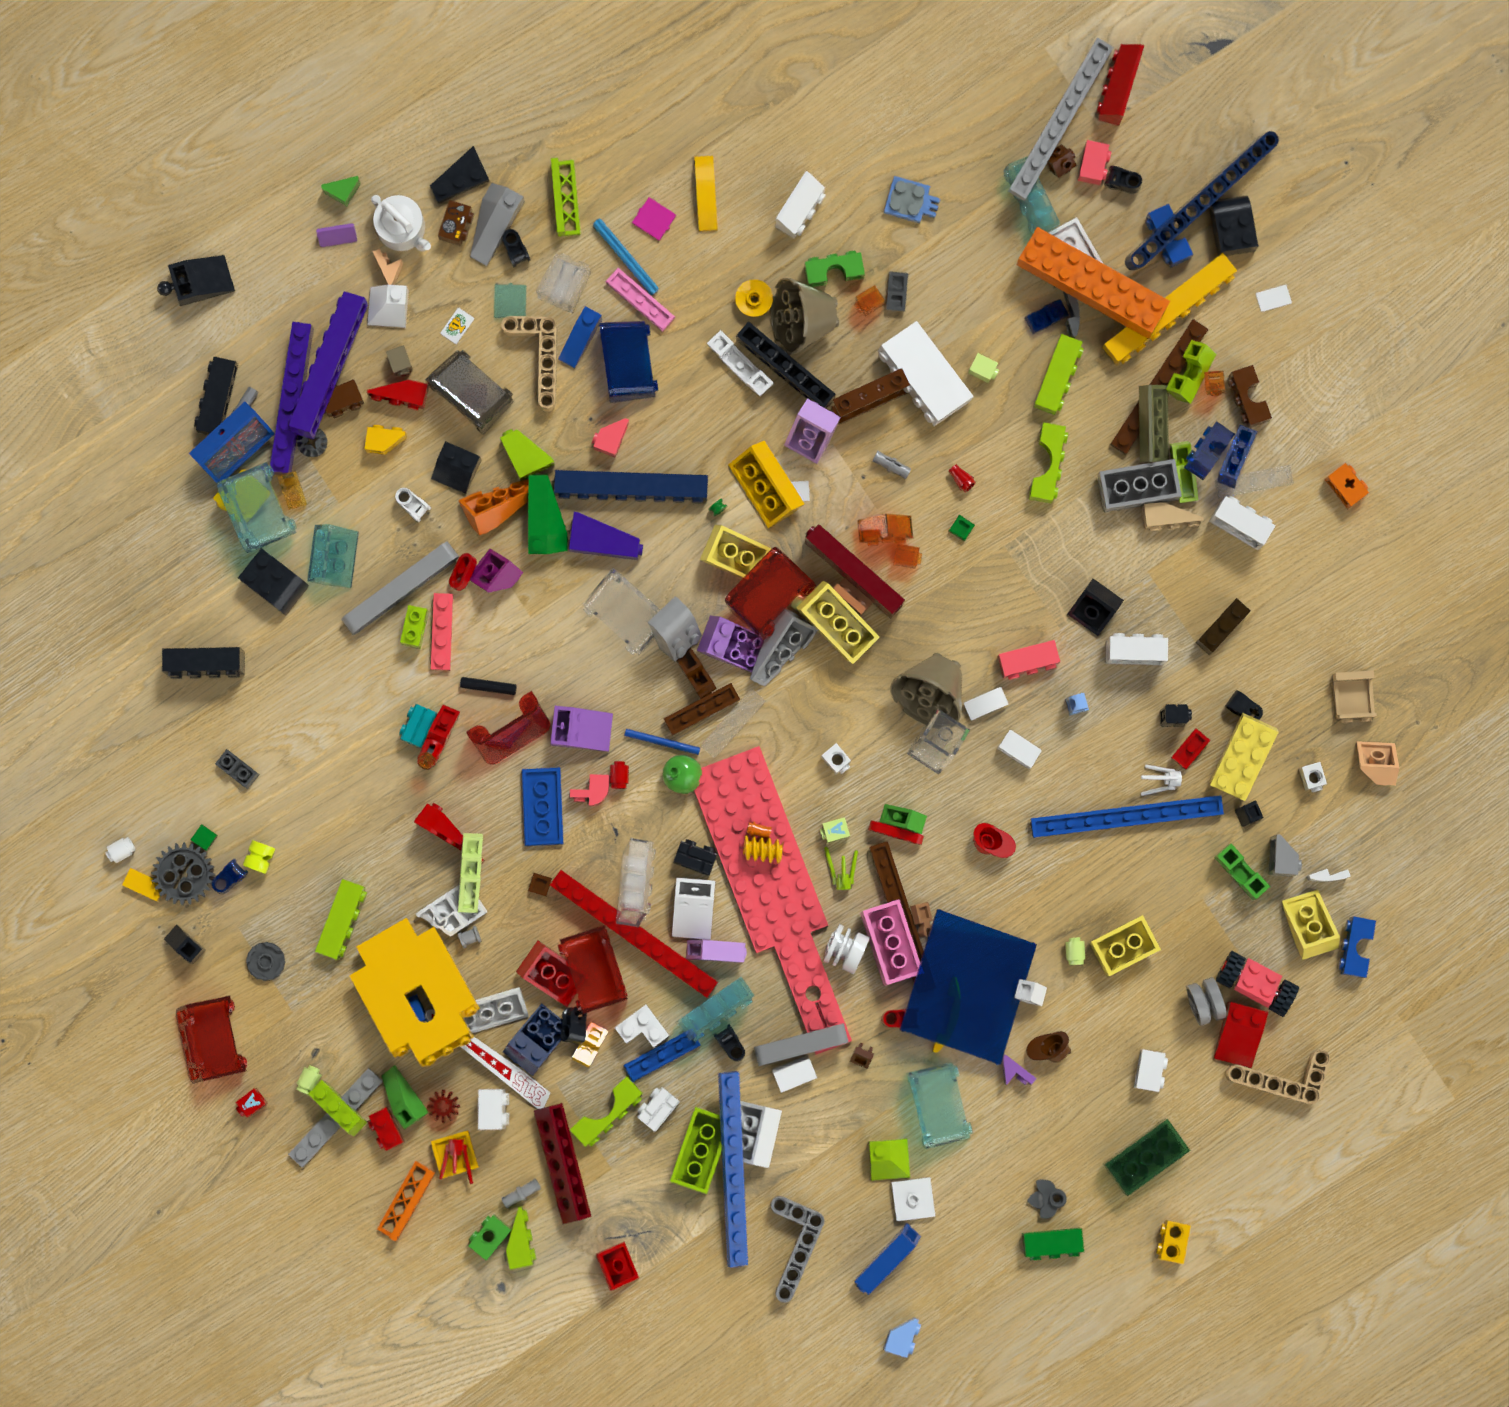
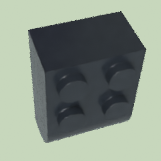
(1233, 226)
(273, 581)

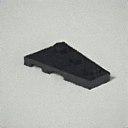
(460, 177)

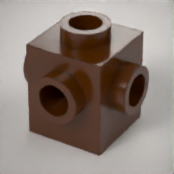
(1061, 161)

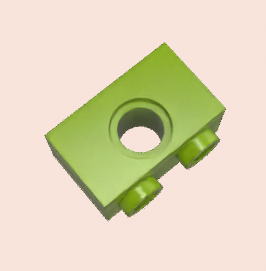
(414, 626)

